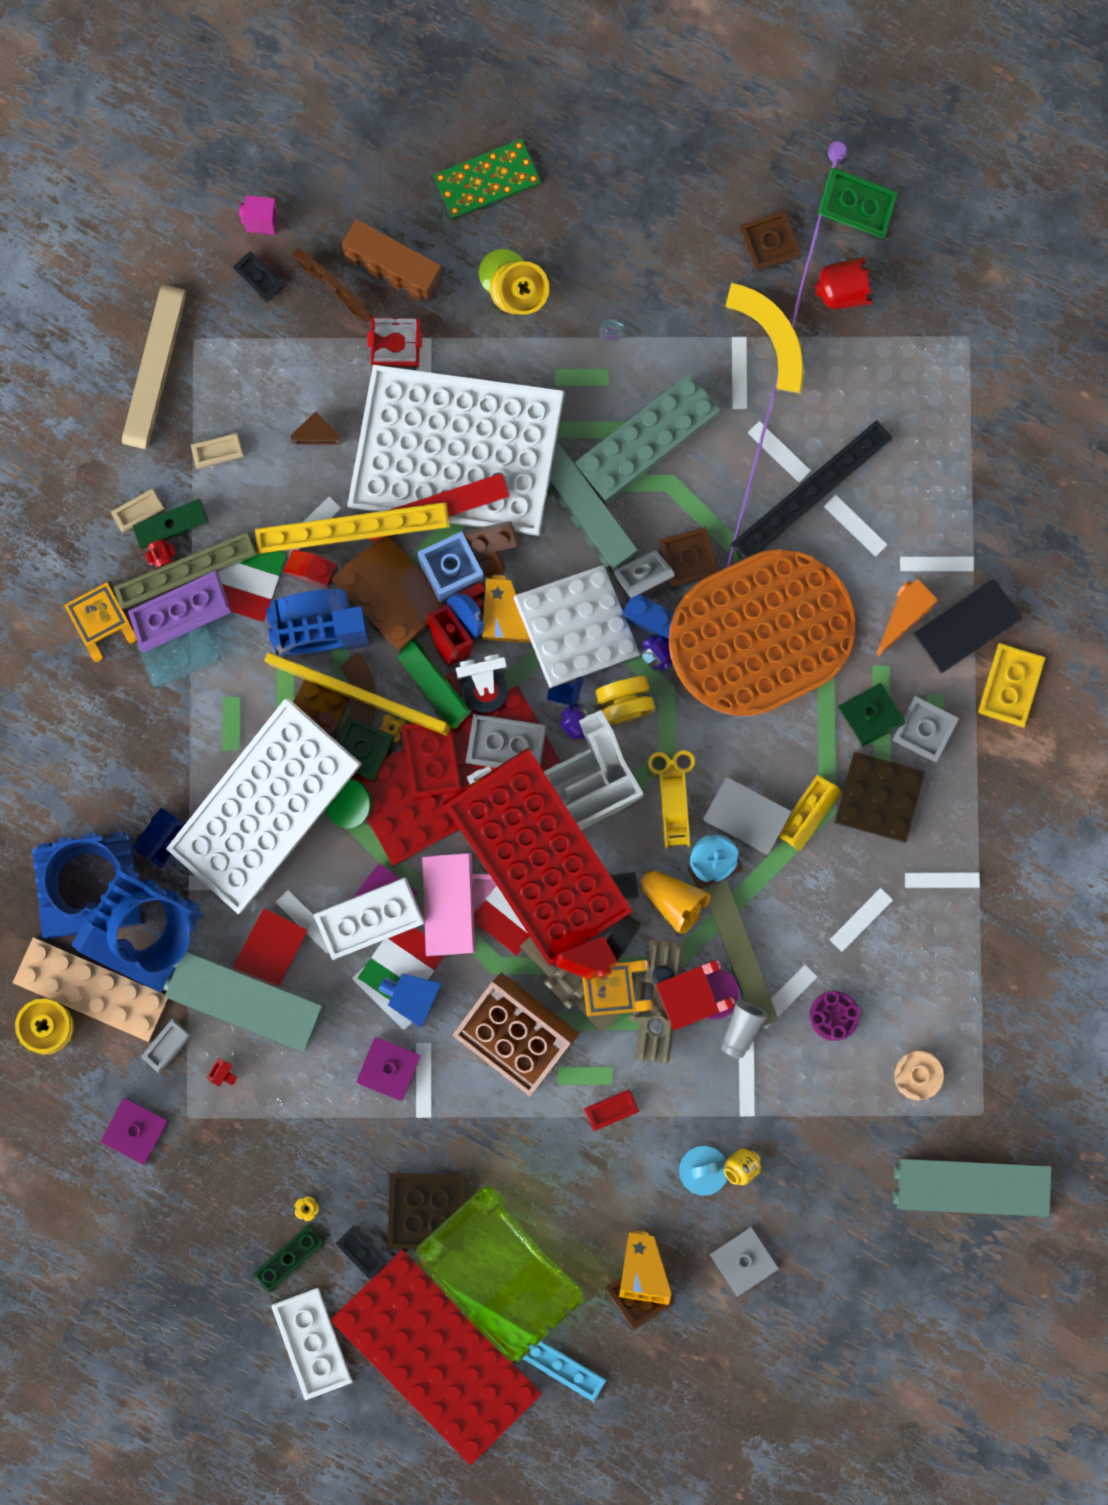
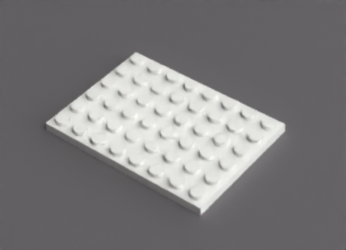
(448, 431)

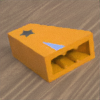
(501, 614)
(643, 1271)

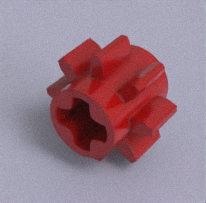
(160, 553)

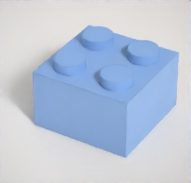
(450, 566)

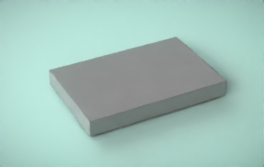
(500, 739)
(747, 816)

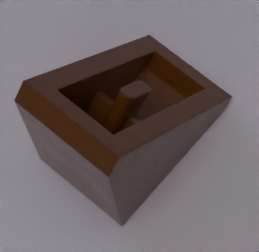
(315, 432)

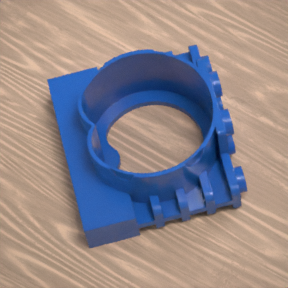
(315, 623)
(55, 914)
(150, 965)

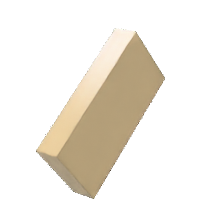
(217, 451)
(137, 510)

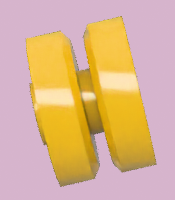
(506, 292)
(625, 700)
(30, 1021)

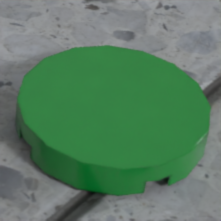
(351, 805)

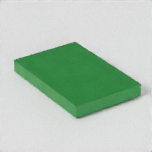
(857, 203)

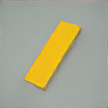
(809, 812)

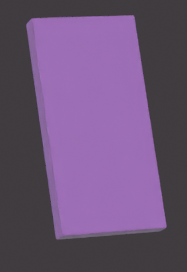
(179, 611)

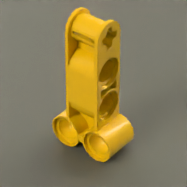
(673, 797)

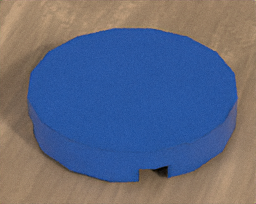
(467, 613)

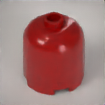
(844, 284)

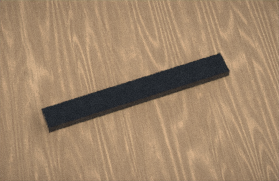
(811, 491)

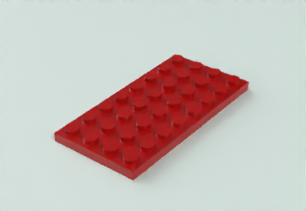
(411, 824)
(537, 856)
(436, 1357)

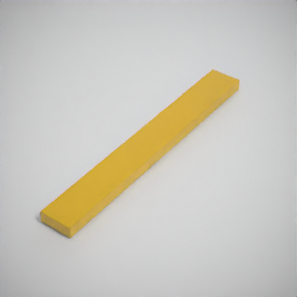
(352, 528)
(357, 693)

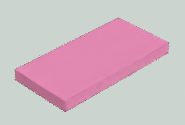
(448, 904)

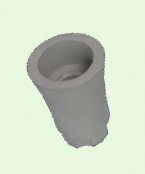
(742, 1028)

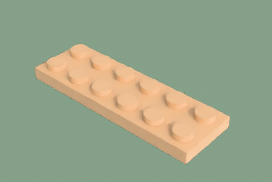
(91, 989)

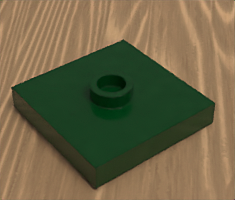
(871, 714)
(367, 745)

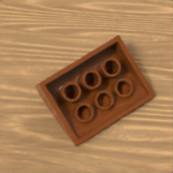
(390, 592)
(515, 1034)

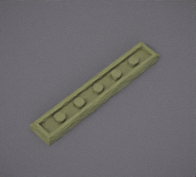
(185, 570)
(739, 950)

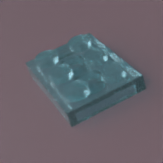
(180, 656)

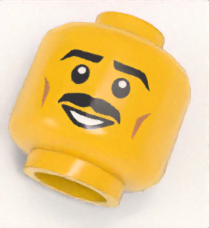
(742, 1167)

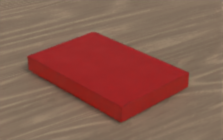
(430, 761)
(270, 947)

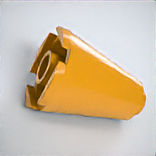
(675, 899)

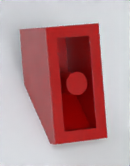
(311, 568)
(449, 635)
(588, 960)

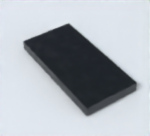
(967, 626)

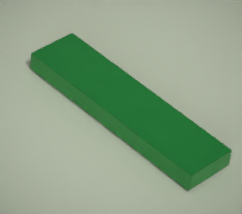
(433, 684)

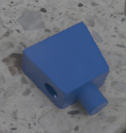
(411, 996)

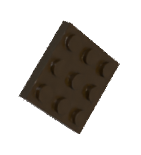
(879, 797)
(421, 1205)

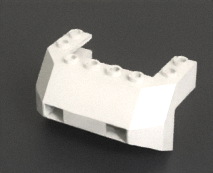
(592, 781)

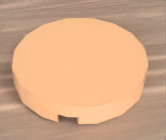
(919, 1075)

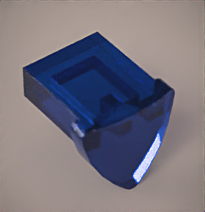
(567, 693)

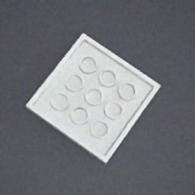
(576, 626)

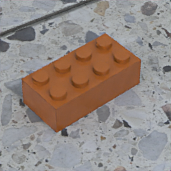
(391, 261)

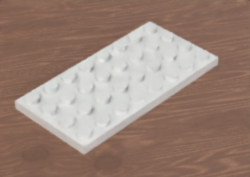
(263, 806)

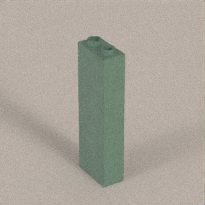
(244, 1000)
(972, 1187)

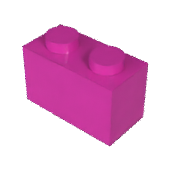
(259, 215)

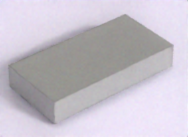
(166, 1046)

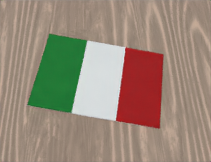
(252, 583)
(500, 922)
(399, 955)

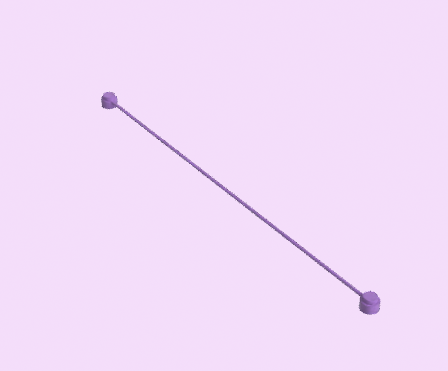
(837, 153)

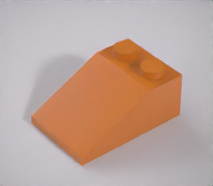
(911, 605)

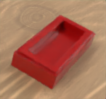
(611, 1110)

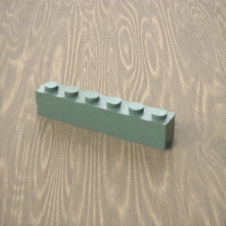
(589, 512)

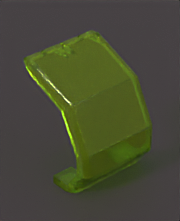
(498, 1275)

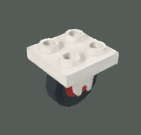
(485, 686)

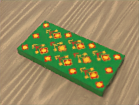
(486, 179)

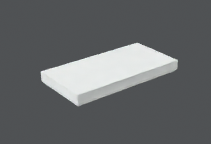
(369, 918)
(311, 1343)

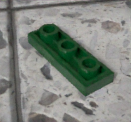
(157, 528)
(300, 1248)

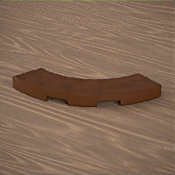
(331, 282)
(359, 675)

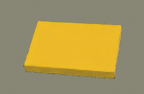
(1011, 685)

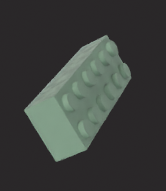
(647, 438)

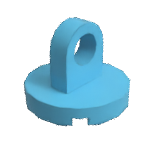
(714, 858)
(703, 1170)

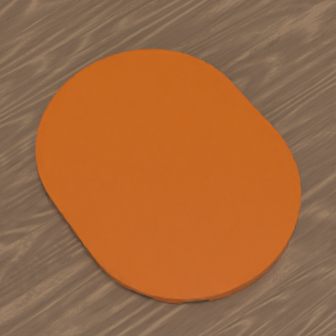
(762, 632)

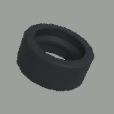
(622, 935)

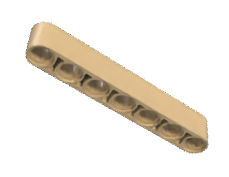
(154, 366)

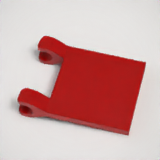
(689, 996)

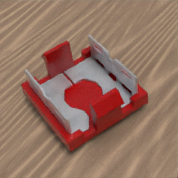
(395, 342)

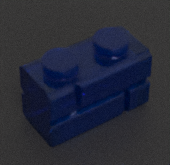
(158, 836)

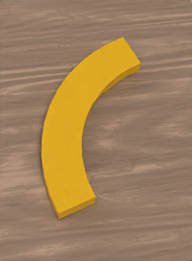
(780, 331)

